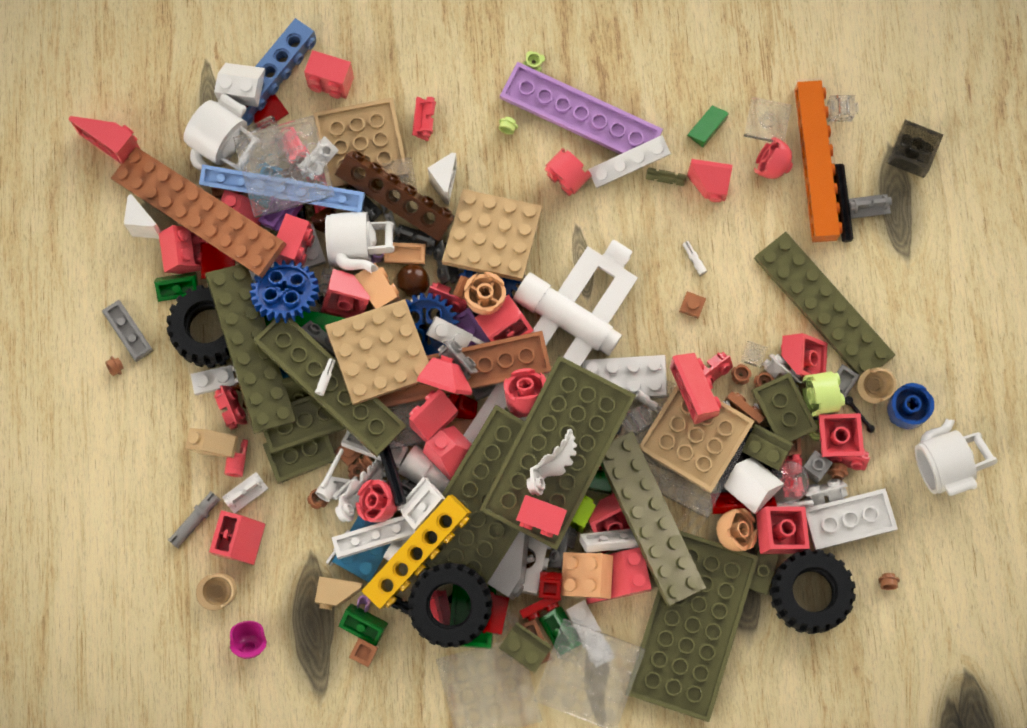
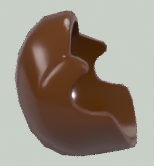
(413, 280)

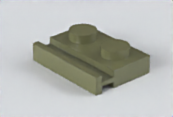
(767, 447)
(525, 647)

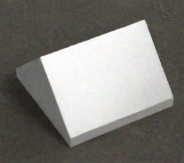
(443, 175)
(138, 221)
(752, 484)

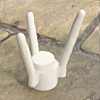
(328, 488)

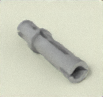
(201, 511)

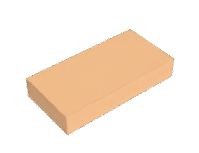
(406, 254)

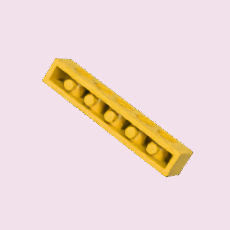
(376, 590)

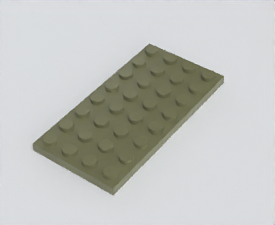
(567, 400)
(484, 538)
(694, 637)

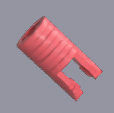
(235, 466)

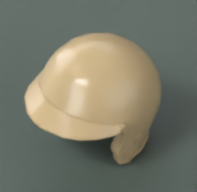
(876, 385)
(216, 591)

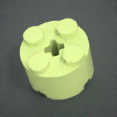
(823, 393)

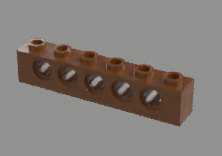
(384, 195)

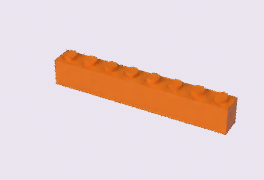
(817, 161)

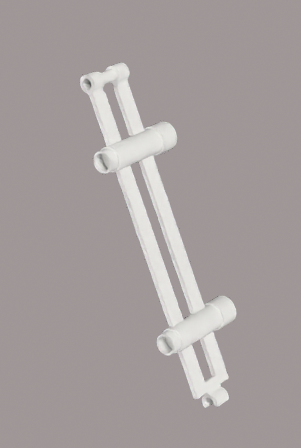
(556, 311)

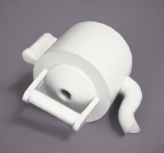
(212, 132)
(353, 240)
(948, 461)

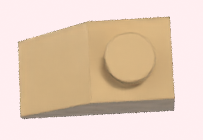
(211, 443)
(335, 592)

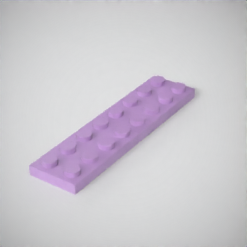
(576, 110)

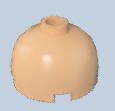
(485, 293)
(737, 530)

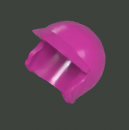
(247, 639)

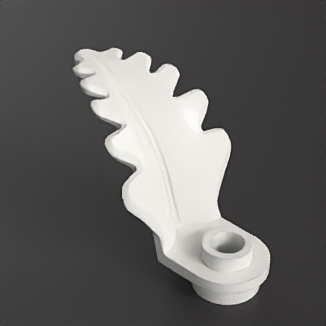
(552, 464)
(347, 501)

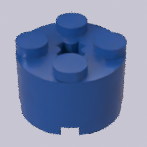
(919, 399)

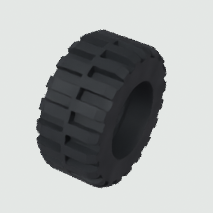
(179, 329)
(832, 571)
(442, 634)

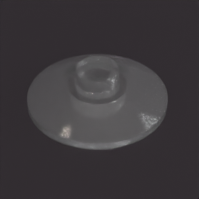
(791, 471)

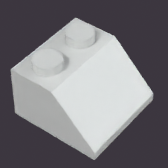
(240, 83)

